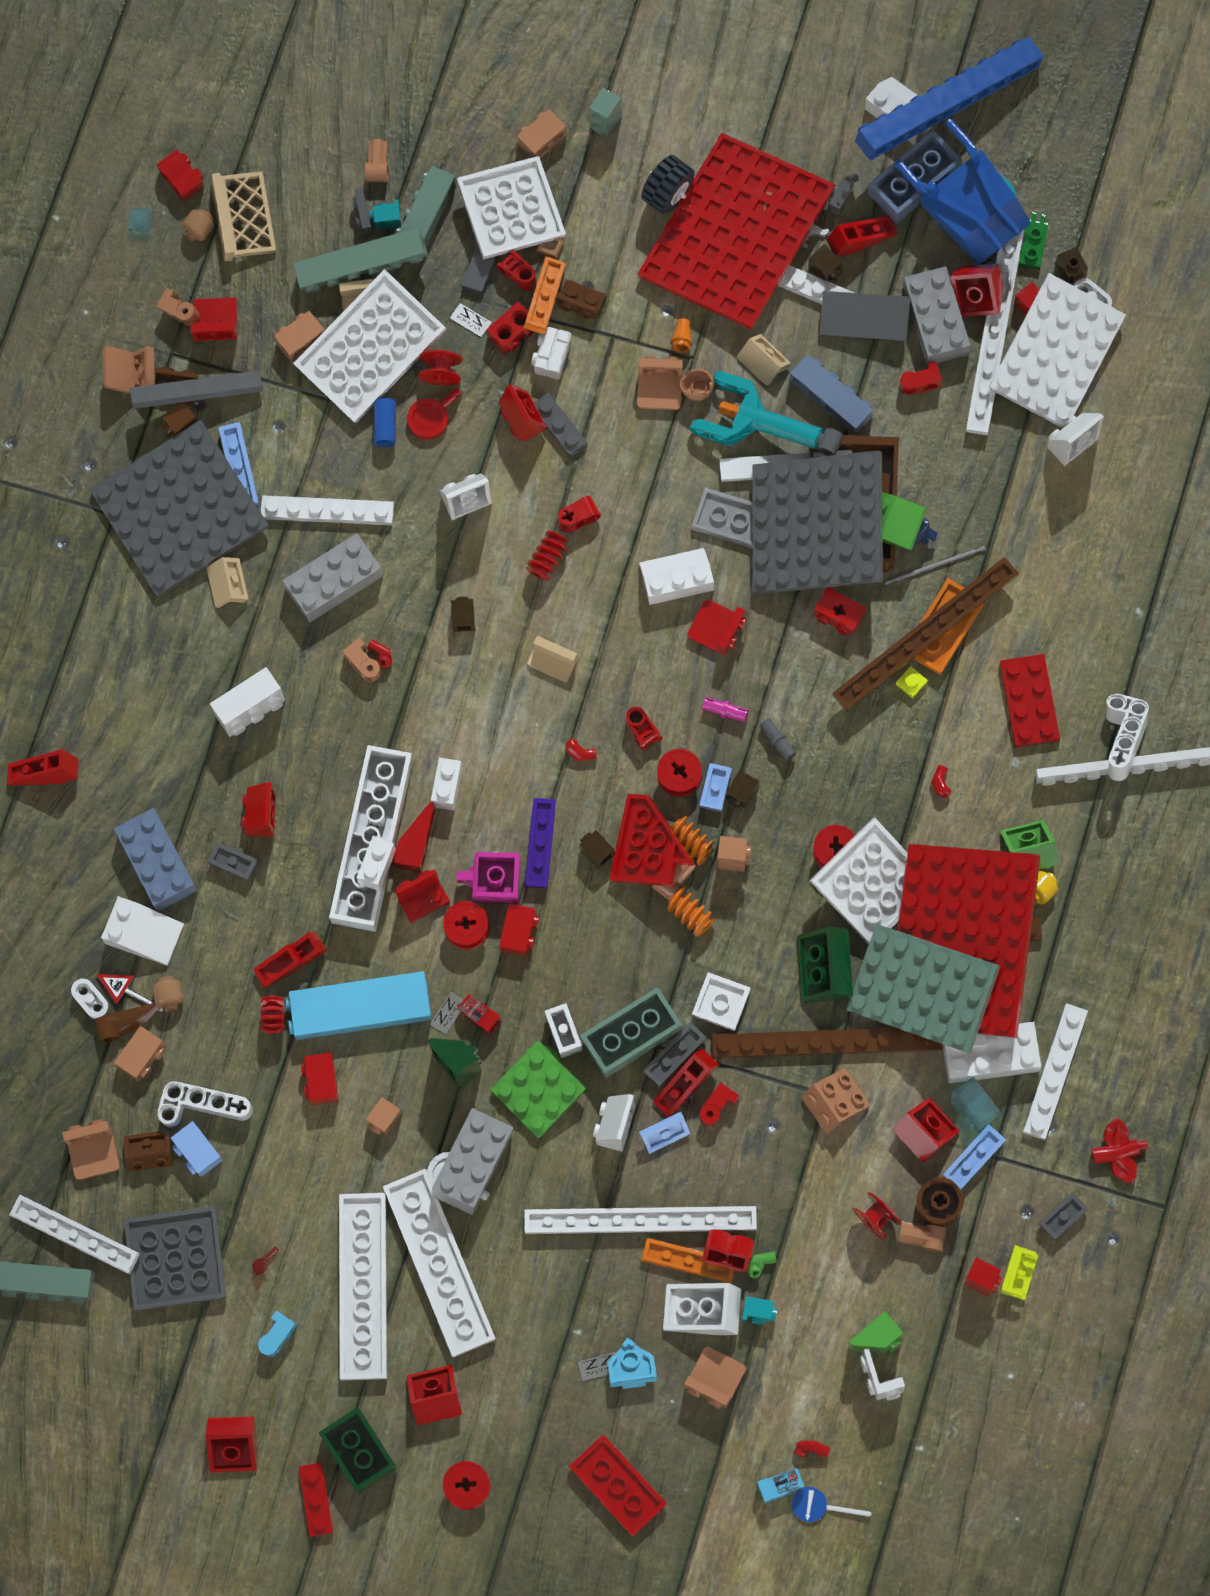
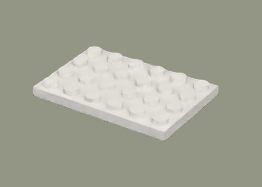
(370, 346)
(1057, 351)

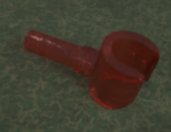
(259, 1266)

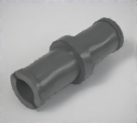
(777, 739)

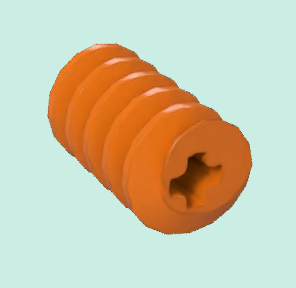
(691, 840)
(690, 913)

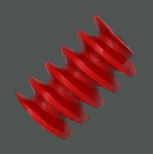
(546, 555)

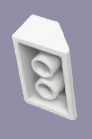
(886, 97)
(677, 576)

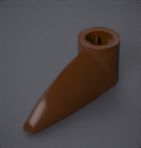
(117, 1024)

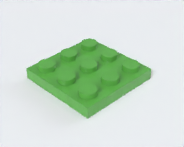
(538, 1089)

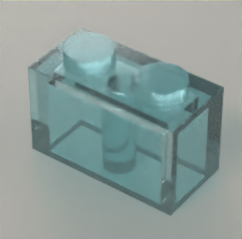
(975, 1105)

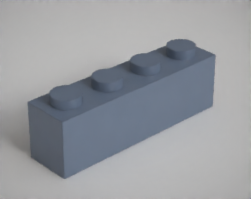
(831, 394)

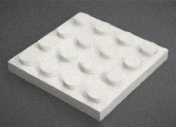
(510, 207)
(866, 879)

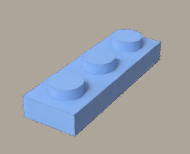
(974, 1156)

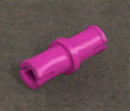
(725, 709)

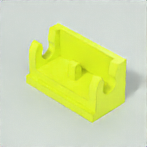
(1019, 1273)

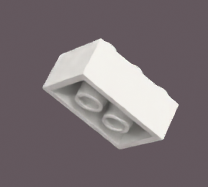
(248, 702)

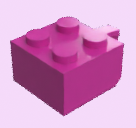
(493, 877)

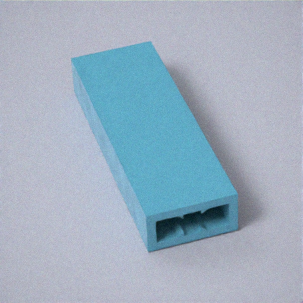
(359, 1005)

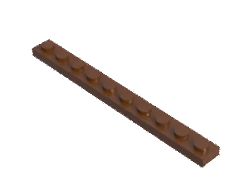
(925, 634)
(819, 1043)

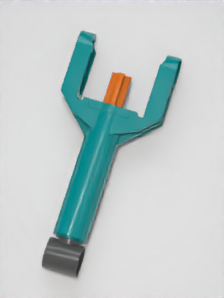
(753, 417)

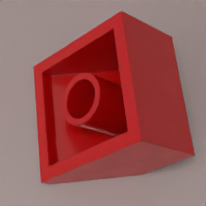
(978, 289)
(521, 413)
(260, 810)
(926, 1130)
(434, 1395)
(231, 1444)

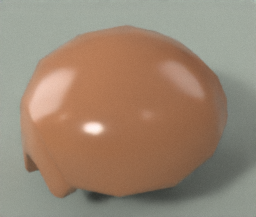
(696, 384)

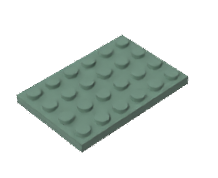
(923, 988)

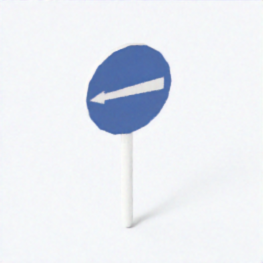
(810, 1505)

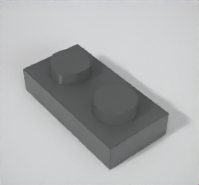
(363, 221)
(232, 861)
(1063, 1216)

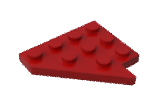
(646, 846)

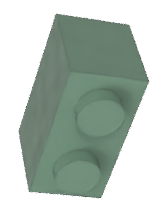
(605, 112)

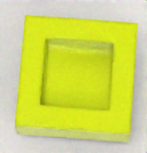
(911, 682)

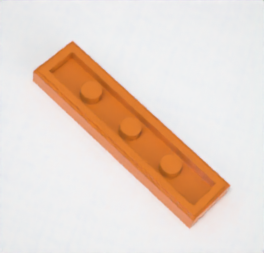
(544, 295)
(683, 1260)

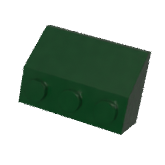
(824, 965)
(457, 1059)

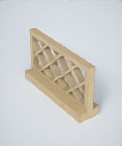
(224, 212)

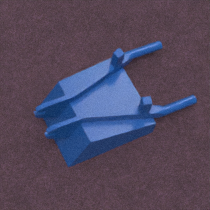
(972, 203)

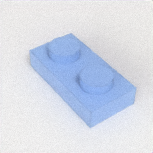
(715, 787)
(664, 1132)

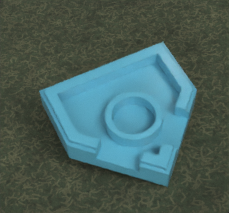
(631, 1366)

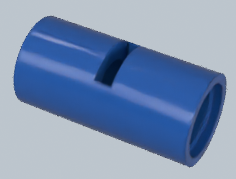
(384, 422)

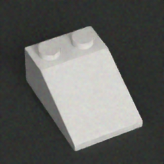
(1075, 436)
(466, 495)
(142, 931)
(615, 1121)
(702, 1308)

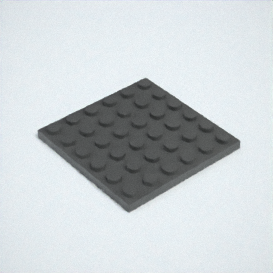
(179, 508)
(817, 522)

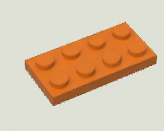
(941, 651)

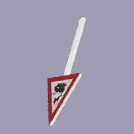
(118, 984)

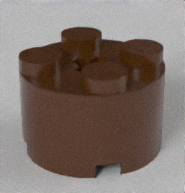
(952, 1197)

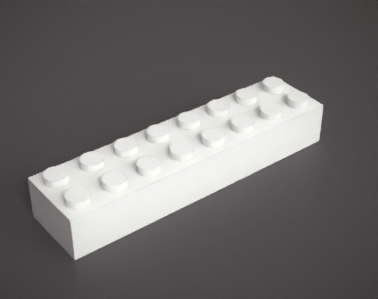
(376, 814)

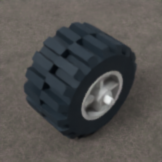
(667, 184)

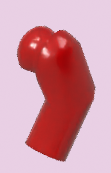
(383, 653)
(938, 783)

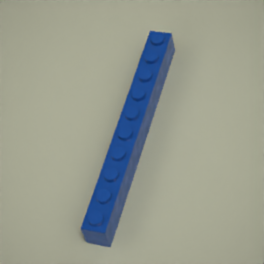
(948, 98)

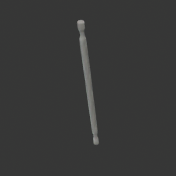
(935, 565)

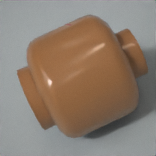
(197, 225)
(168, 993)

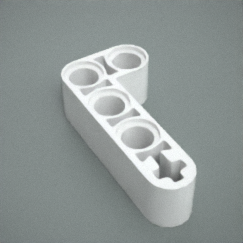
(1133, 718)
(206, 1105)

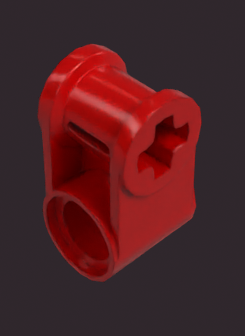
(515, 268)
(580, 512)
(645, 731)

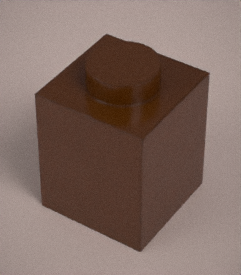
(178, 419)

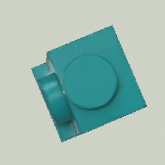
(386, 216)
(759, 1311)

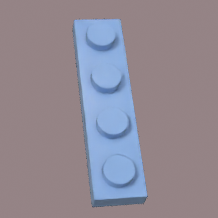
(237, 456)

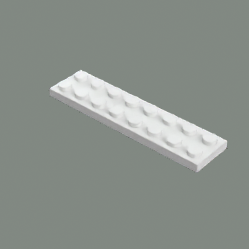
(439, 1263)
(363, 1286)

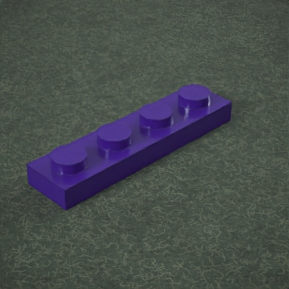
(540, 843)

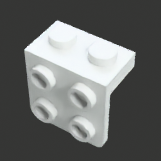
(889, 1390)

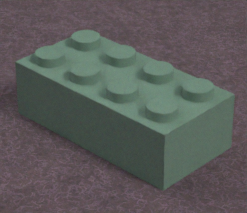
(631, 1032)

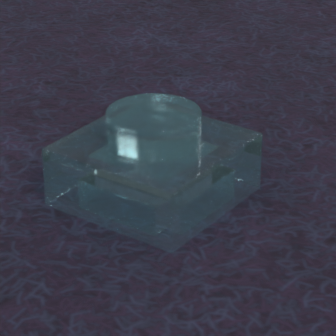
(140, 219)

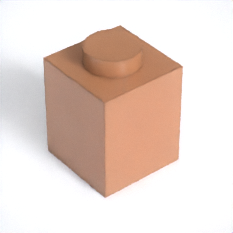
(383, 1117)

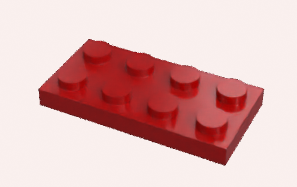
(1029, 700)
(618, 1485)

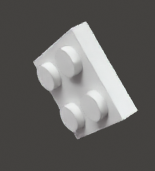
(721, 1001)

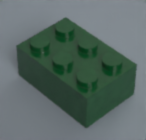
(358, 1450)

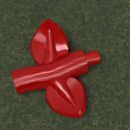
(1119, 1151)

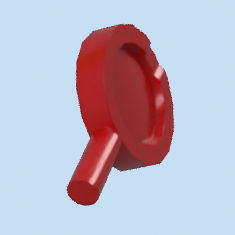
(429, 417)

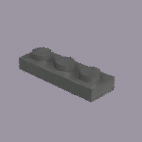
(560, 425)
(674, 1054)

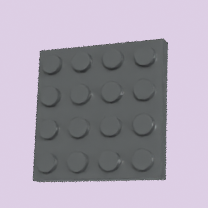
(177, 1258)

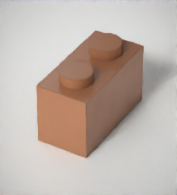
(541, 134)
(298, 335)
(733, 854)
(140, 1054)

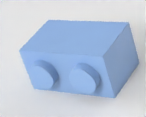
(196, 1149)

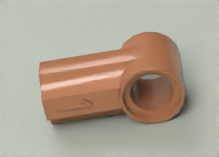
(377, 167)
(681, 874)
(928, 1237)

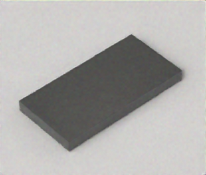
(865, 315)

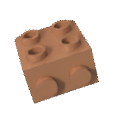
(128, 369)
(659, 383)
(834, 1100)
(92, 1149)
(715, 1378)

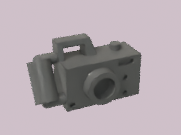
(842, 193)

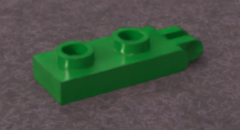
(1034, 242)

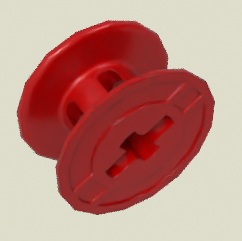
(440, 367)
(675, 784)
(823, 843)
(478, 925)
(877, 1216)
(474, 1474)

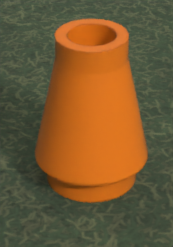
(681, 338)

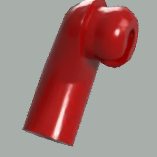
(578, 753)
(812, 1446)

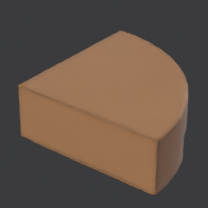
(551, 249)

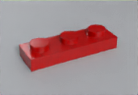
(316, 1499)

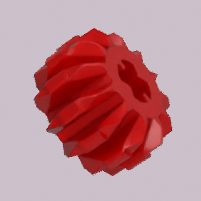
(272, 1014)

